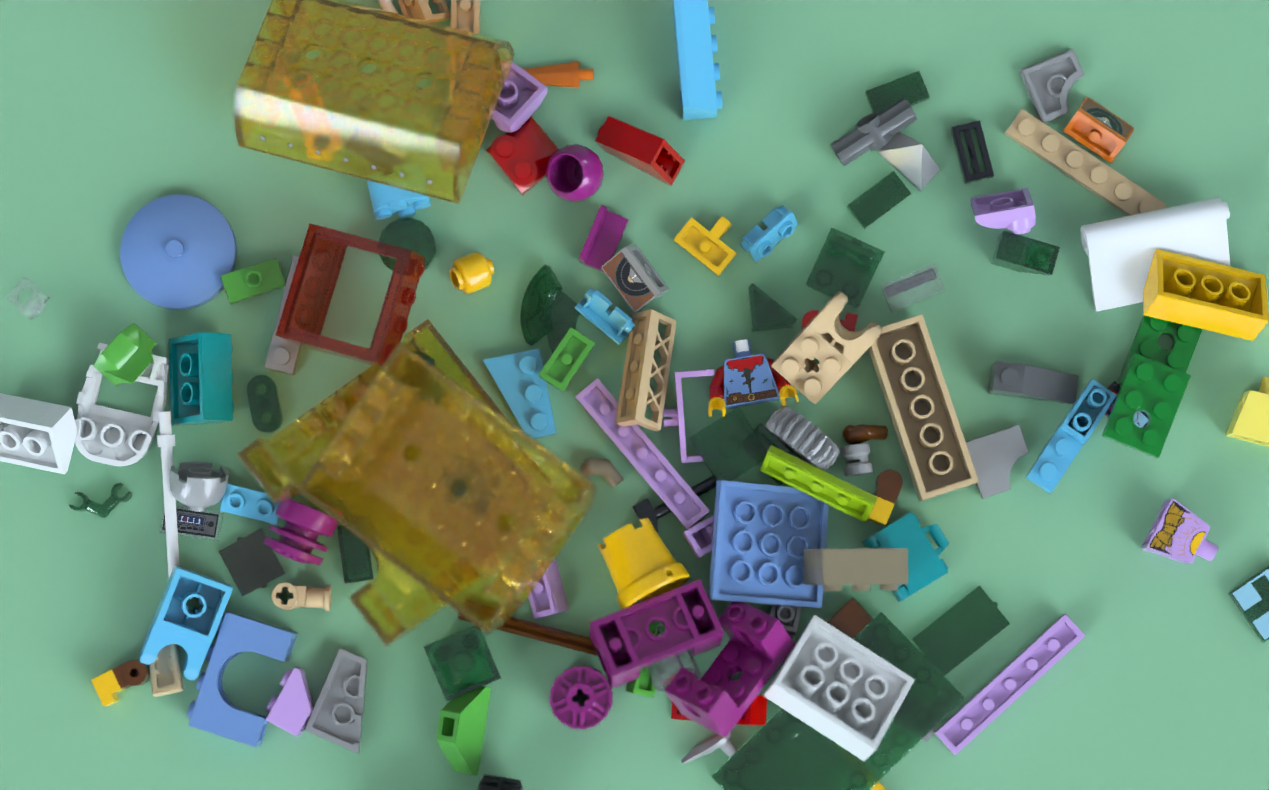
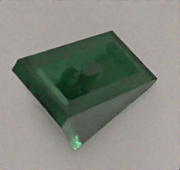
(766, 312)

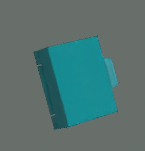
(923, 560)

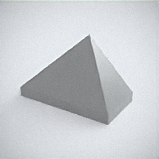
(910, 159)

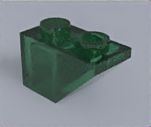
(1025, 254)

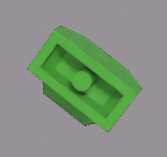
(126, 356)

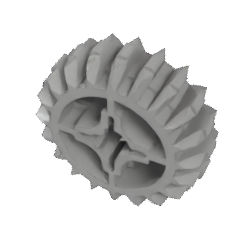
(802, 438)

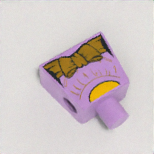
(1179, 535)

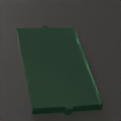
(961, 631)

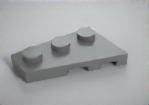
(341, 702)

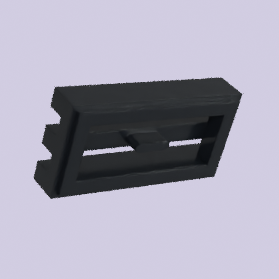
(977, 176)

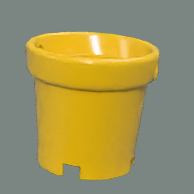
(640, 564)

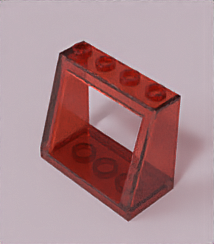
(315, 284)

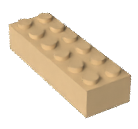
(921, 409)

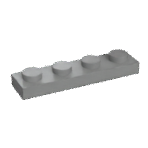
(282, 353)

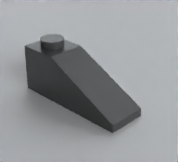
(1032, 383)

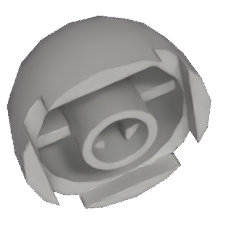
(198, 485)

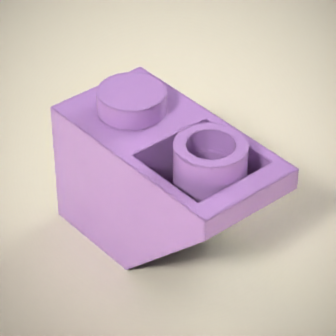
(293, 705)

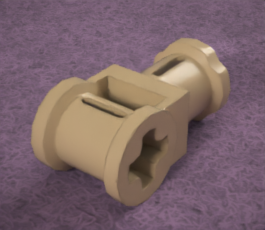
(303, 597)

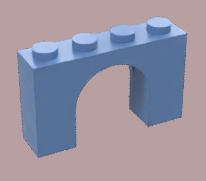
(213, 709)

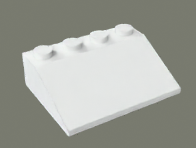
(839, 688)

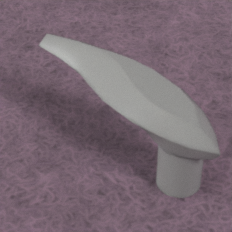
(709, 746)

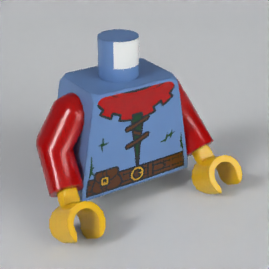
(747, 381)

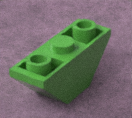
(463, 730)

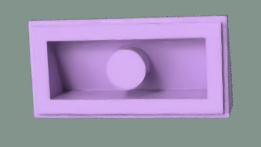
(548, 595)

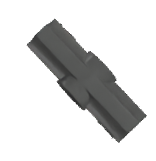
(874, 131)

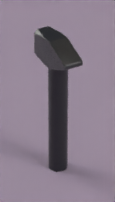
(645, 510)

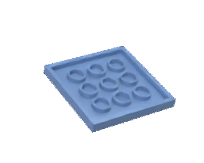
(762, 542)

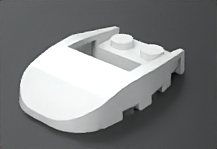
(114, 434)

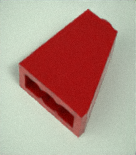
(640, 149)

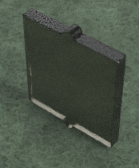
(251, 562)

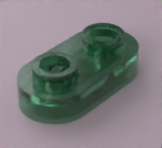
(265, 403)

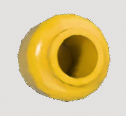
(471, 272)

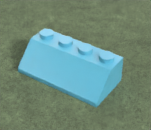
(695, 59)

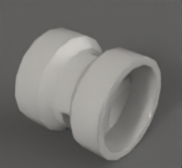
(854, 453)

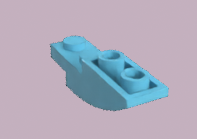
(1070, 436)

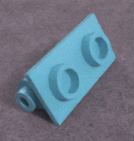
(779, 225)
(614, 324)
(249, 503)

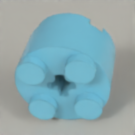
(392, 200)

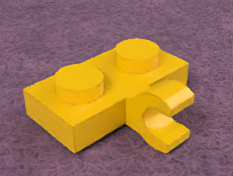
(706, 244)

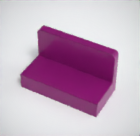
(603, 239)

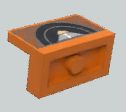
(1099, 129)

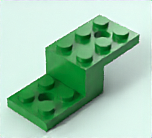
(1152, 383)

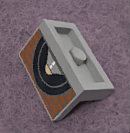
(634, 277)

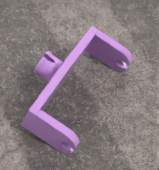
(678, 413)

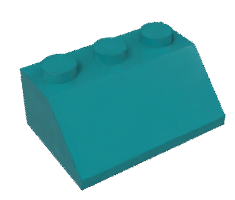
(201, 379)

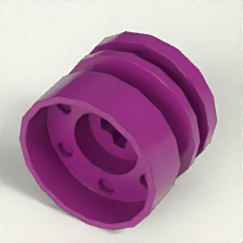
(300, 532)
(592, 683)

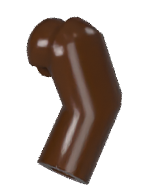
(863, 433)

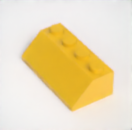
(1206, 295)

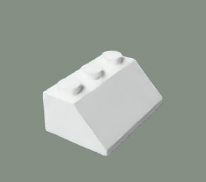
(36, 433)

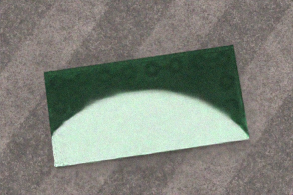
(798, 757)

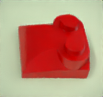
(523, 155)

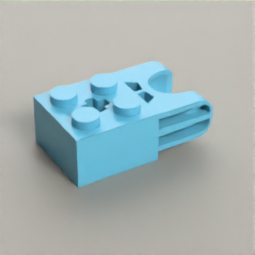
(185, 627)

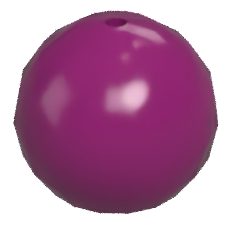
(569, 166)

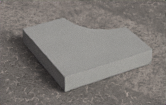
(1050, 84)
(994, 459)

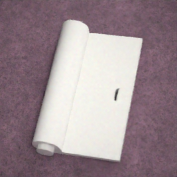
(1124, 246)

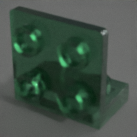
(845, 266)

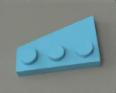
(524, 390)

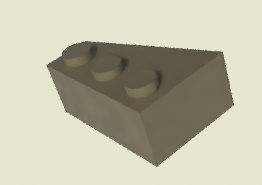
(856, 568)

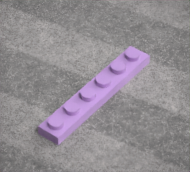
(643, 456)
(1009, 684)

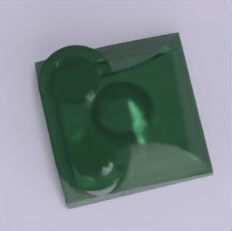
(462, 662)

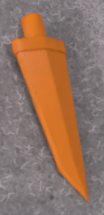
(561, 74)

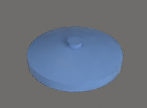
(178, 251)

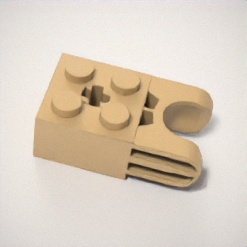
(830, 344)

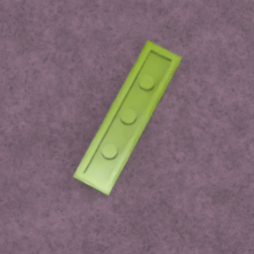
(818, 483)

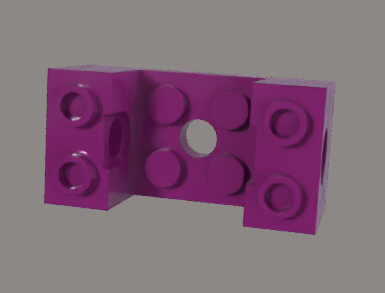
(627, 645)
(755, 648)

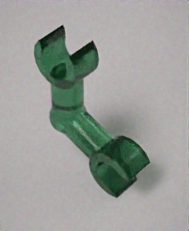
(104, 509)

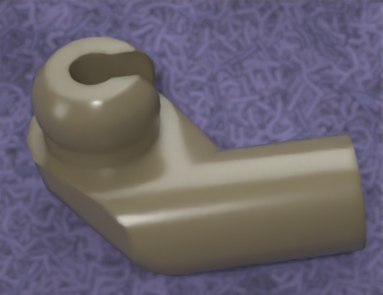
(601, 466)

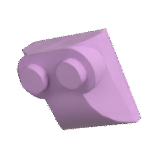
(518, 99)
(1005, 210)

